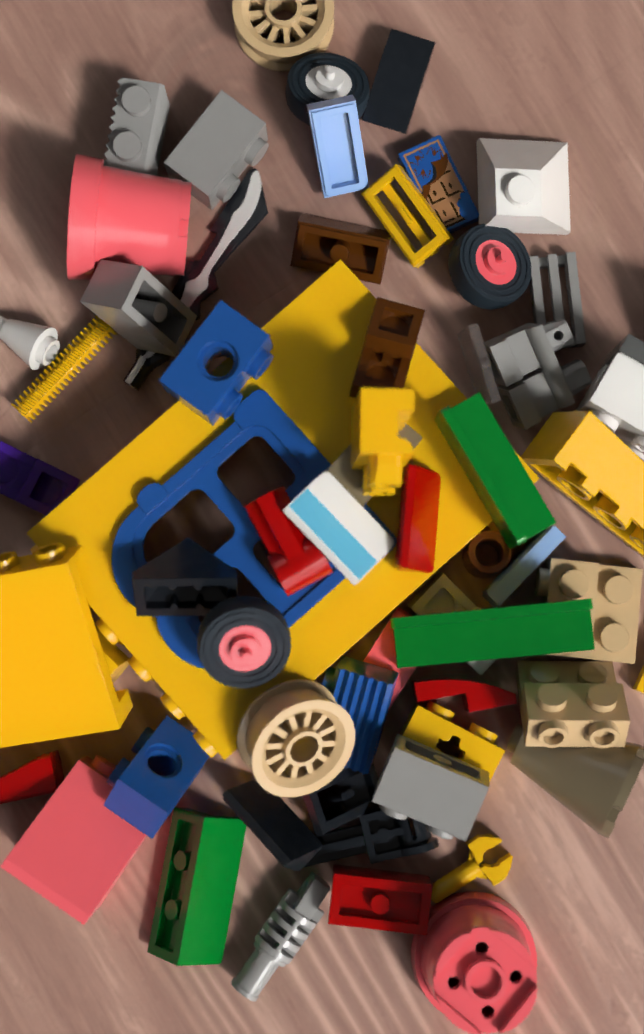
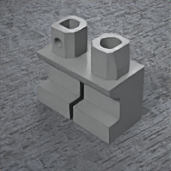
(530, 373)

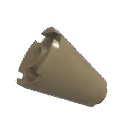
(583, 779)

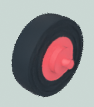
(489, 266)
(243, 642)

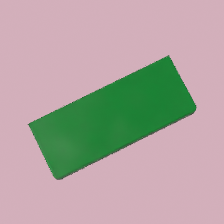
(494, 470)
(196, 888)

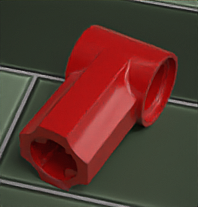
(290, 550)

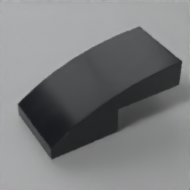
(398, 81)

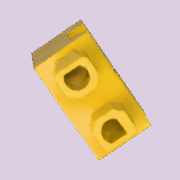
(375, 439)

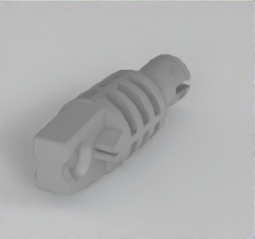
(282, 935)

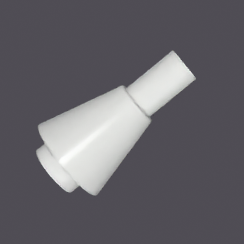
(31, 342)

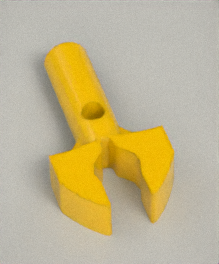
(472, 868)

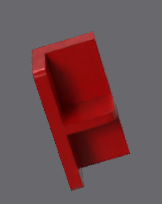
(380, 899)

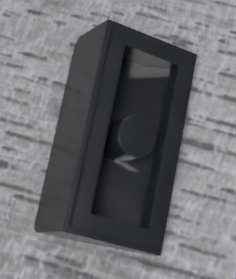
(273, 824)

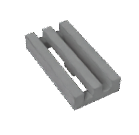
(552, 263)

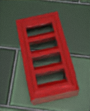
(32, 779)

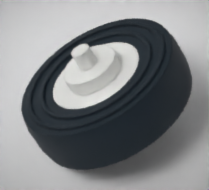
(325, 78)

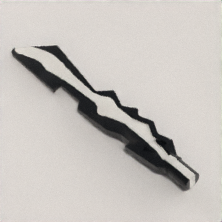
(199, 281)

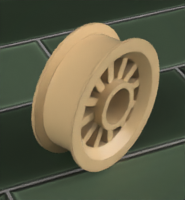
(269, 52)
(295, 738)

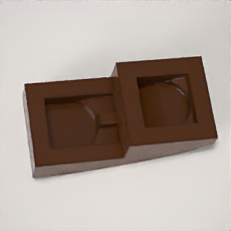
(387, 346)

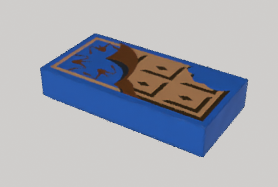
(440, 183)

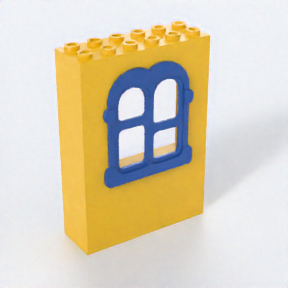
(306, 418)

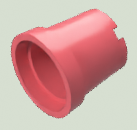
(125, 219)
(485, 994)

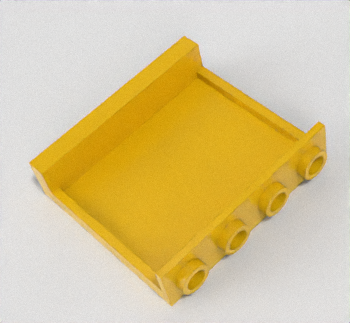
(51, 653)

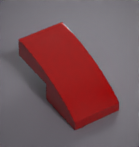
(475, 695)

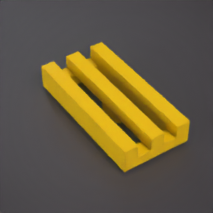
(430, 246)

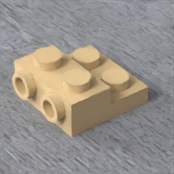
(614, 598)
(571, 704)

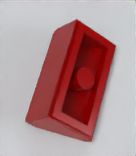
(417, 520)

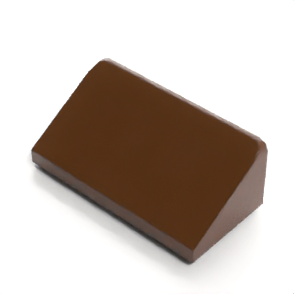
(325, 241)

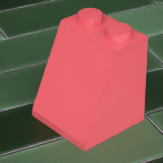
(76, 843)

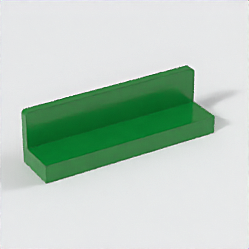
(493, 633)

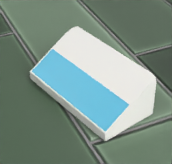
(339, 527)

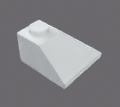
(523, 185)

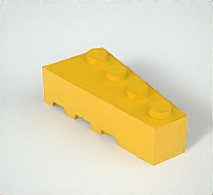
(593, 471)

